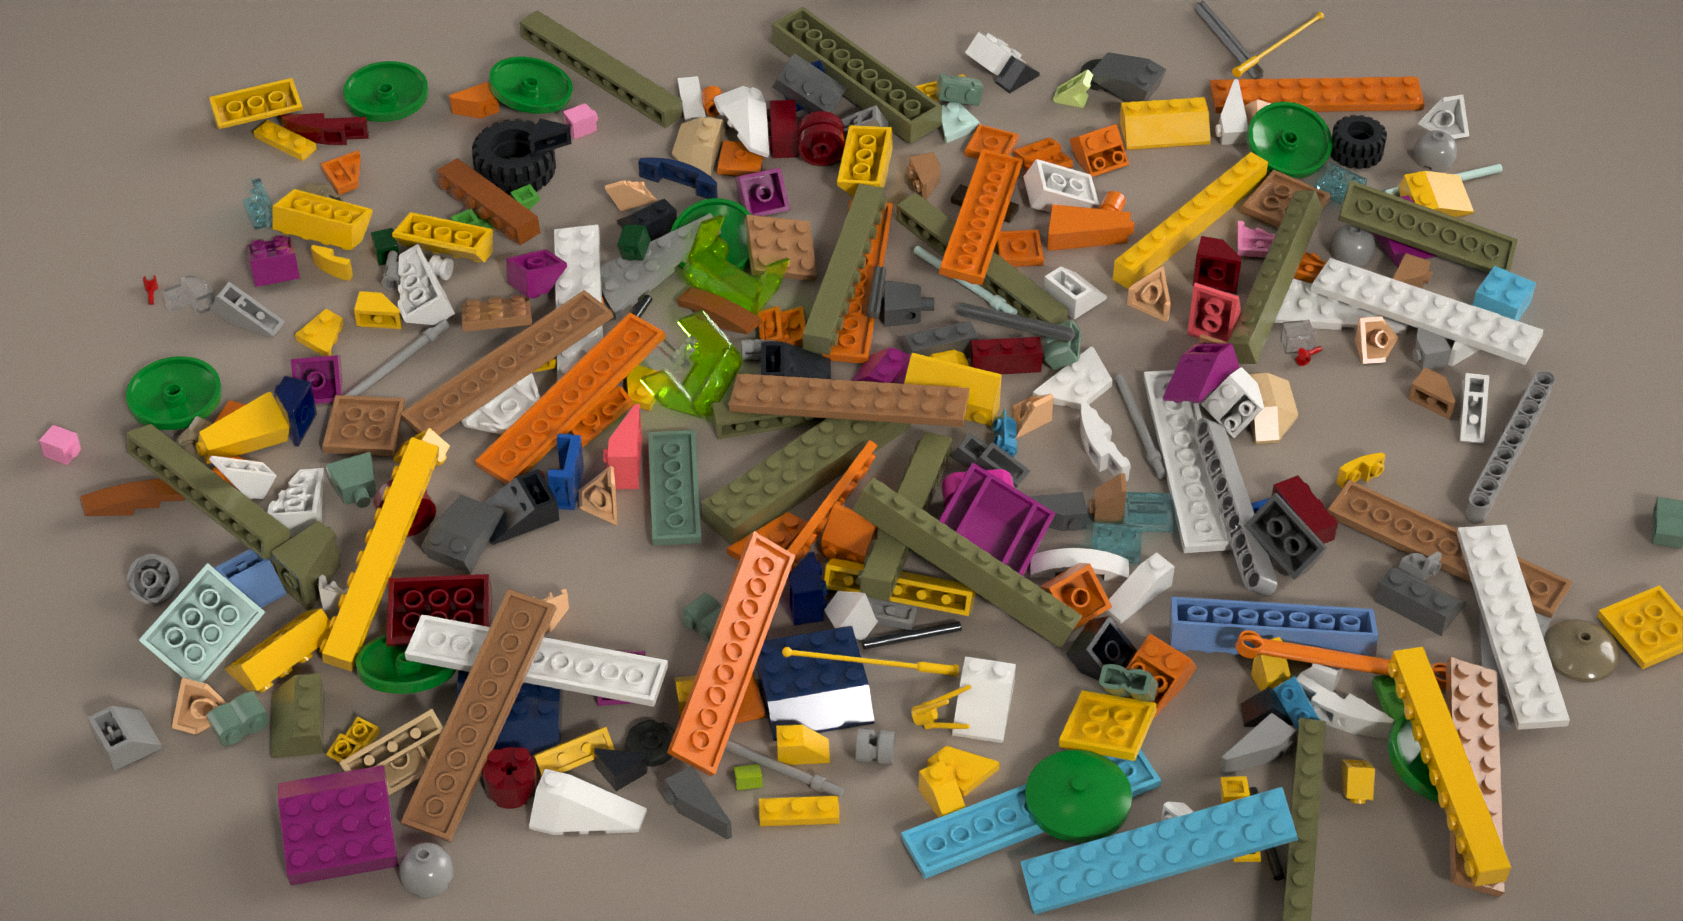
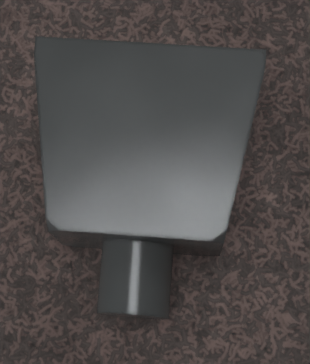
(904, 304)

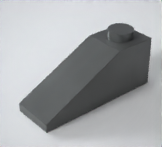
(1069, 510)
(696, 802)

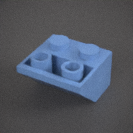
(253, 577)

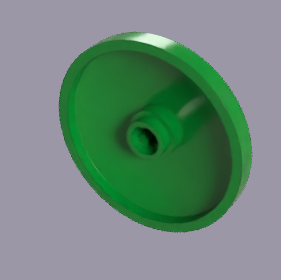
(530, 85)
(385, 91)
(1290, 139)
(732, 228)
(173, 392)
(390, 672)
(1407, 760)
(1078, 796)

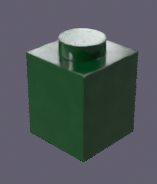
(633, 242)
(383, 244)

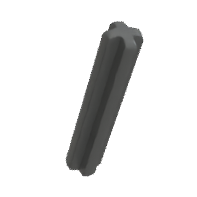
(876, 292)

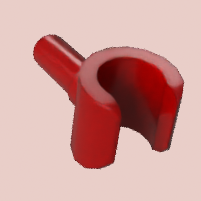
(150, 287)
(1304, 356)

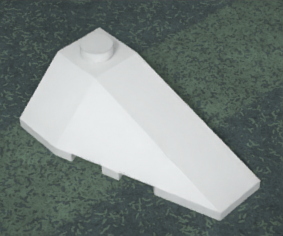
(748, 115)
(420, 292)
(301, 502)
(574, 805)

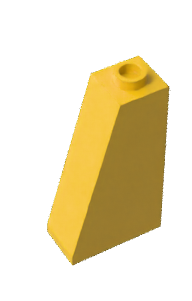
(244, 430)

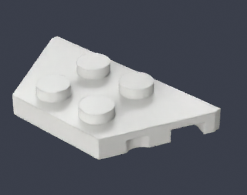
(1078, 381)
(505, 408)

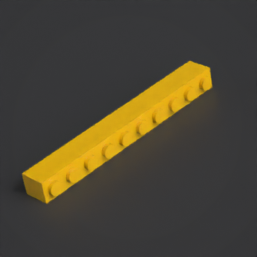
(1190, 220)
(380, 554)
(1449, 767)

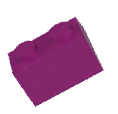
(763, 192)
(534, 272)
(884, 366)
(323, 373)

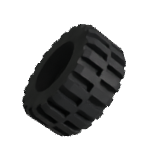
(506, 141)

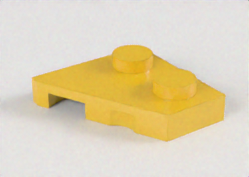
(321, 332)
(636, 389)
(966, 767)

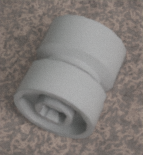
(884, 743)

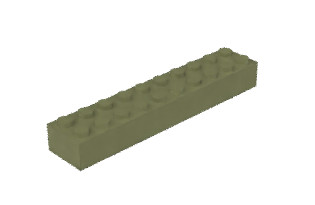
(866, 78)
(792, 475)

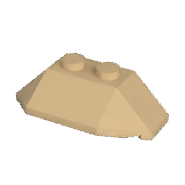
(700, 142)
(1278, 410)
(402, 752)

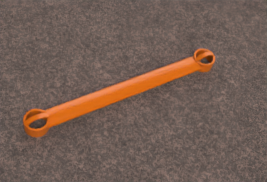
(1320, 656)

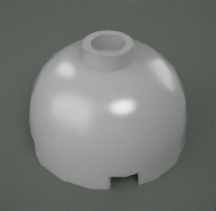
(1435, 150)
(1353, 245)
(153, 578)
(426, 870)

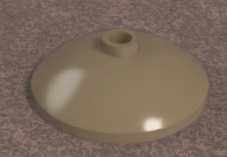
(1582, 650)

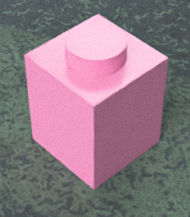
(581, 120)
(60, 444)

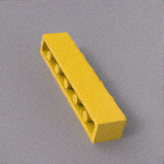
(909, 590)

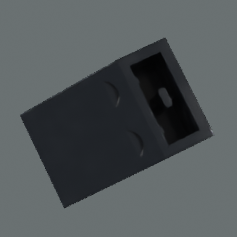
(793, 361)
(526, 506)

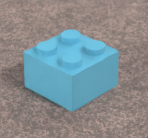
(1505, 293)

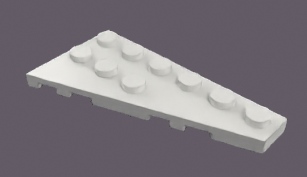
(1325, 311)

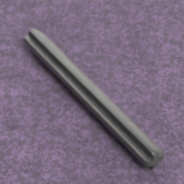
(1227, 37)
(1016, 322)

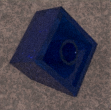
(297, 406)

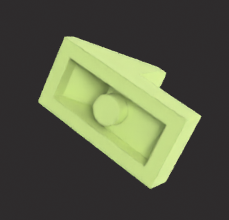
(1074, 91)

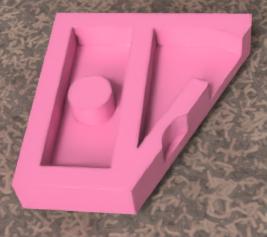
(1253, 242)

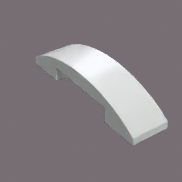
(1059, 560)

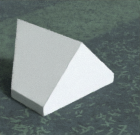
(1448, 116)
(330, 596)
(852, 610)
(1324, 675)

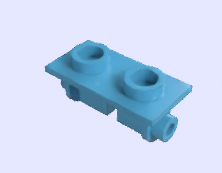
(1005, 433)
(1295, 701)

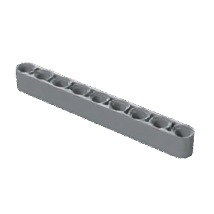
(1509, 447)
(1234, 506)

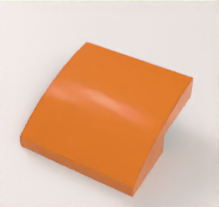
(1045, 150)
(783, 325)

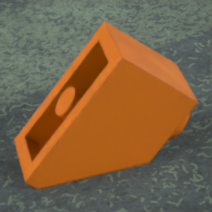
(474, 102)

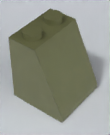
(304, 560)

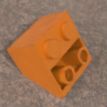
(1100, 150)

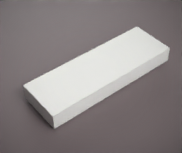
(691, 98)

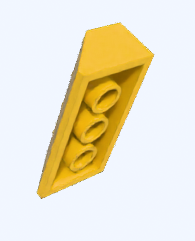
(255, 103)
(1165, 123)
(865, 157)
(321, 219)
(445, 237)
(982, 384)
(281, 651)

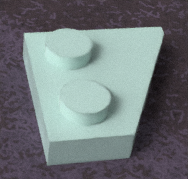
(957, 121)

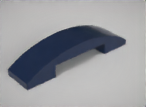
(680, 172)

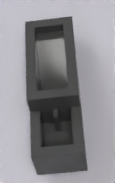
(989, 458)

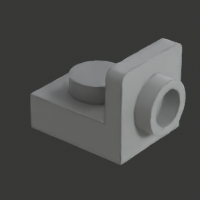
(1419, 566)

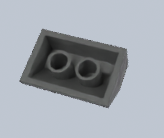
(808, 86)
(940, 339)
(1286, 537)
(1418, 600)

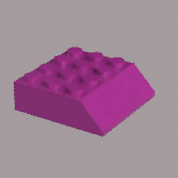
(997, 518)
(336, 825)

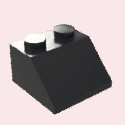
(656, 217)
(1098, 645)

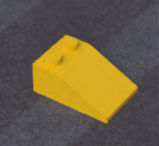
(1437, 191)

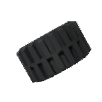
(1358, 141)

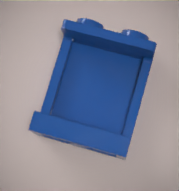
(567, 481)

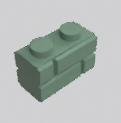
(959, 89)

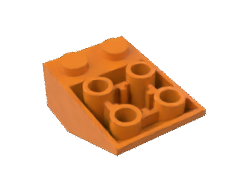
(1166, 665)

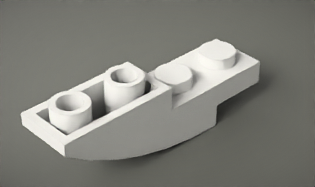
(1098, 443)
(1346, 714)

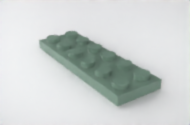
(674, 488)

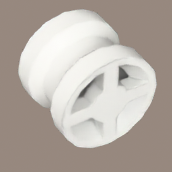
(441, 267)

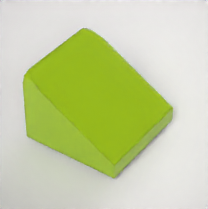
(748, 777)

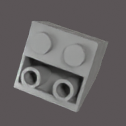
(123, 735)

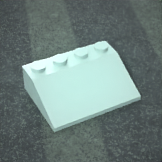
(202, 625)

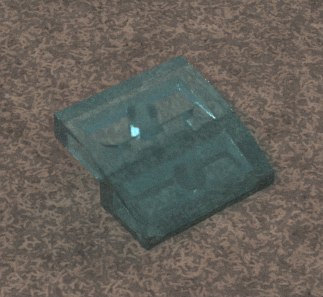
(1149, 510)

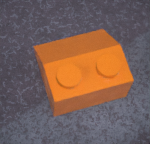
(847, 535)
(1079, 590)

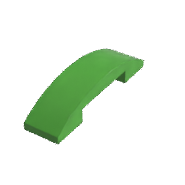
(526, 196)

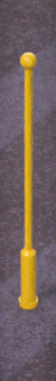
(1237, 71)
(926, 667)

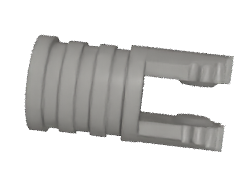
(391, 277)
(752, 348)

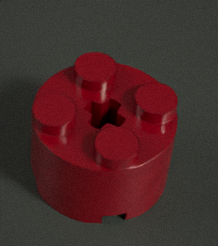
(510, 777)

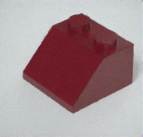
(1217, 265)

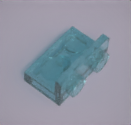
(1337, 180)
(259, 206)
(1118, 539)

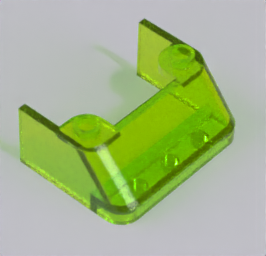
(711, 271)
(713, 370)

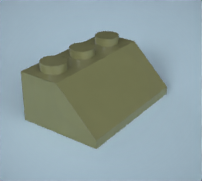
(298, 717)

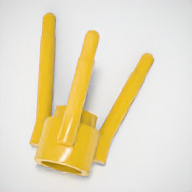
(927, 711)

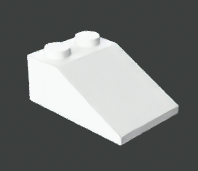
(1058, 185)
(988, 700)

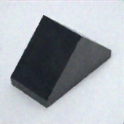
(1015, 75)
(548, 136)
(1262, 705)
(620, 766)

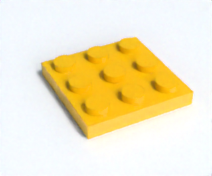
(1646, 626)
(1108, 725)

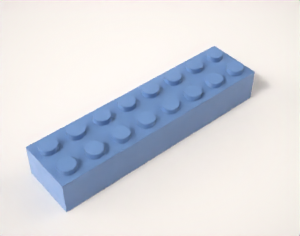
(1216, 625)

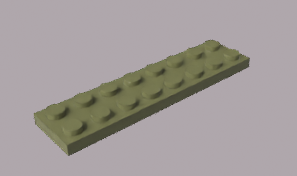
(1426, 228)

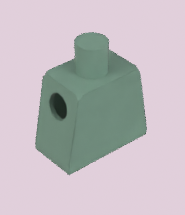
(353, 479)

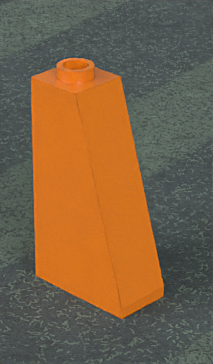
(1087, 227)

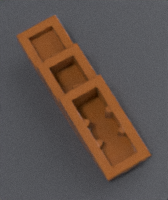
(722, 311)
(127, 497)

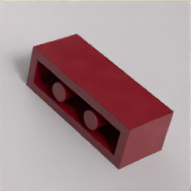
(782, 129)
(1007, 355)
(1307, 507)

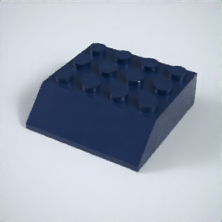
(814, 690)
(533, 719)

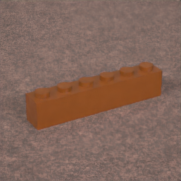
(488, 201)

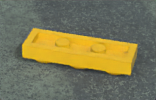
(285, 140)
(573, 752)
(799, 811)

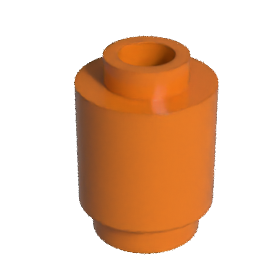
(708, 96)
(1113, 201)

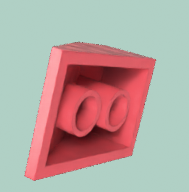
(1213, 313)
(625, 450)

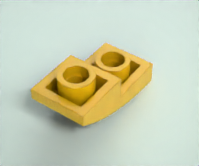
(332, 265)
(1362, 467)
(357, 737)

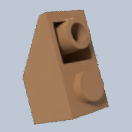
(924, 172)

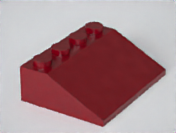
(446, 597)

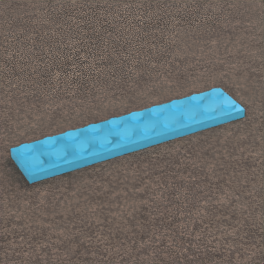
(995, 824)
(1159, 850)

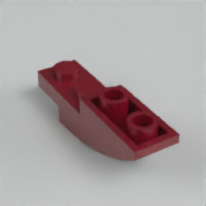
(326, 131)

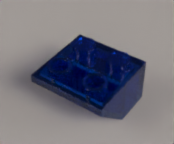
(807, 591)

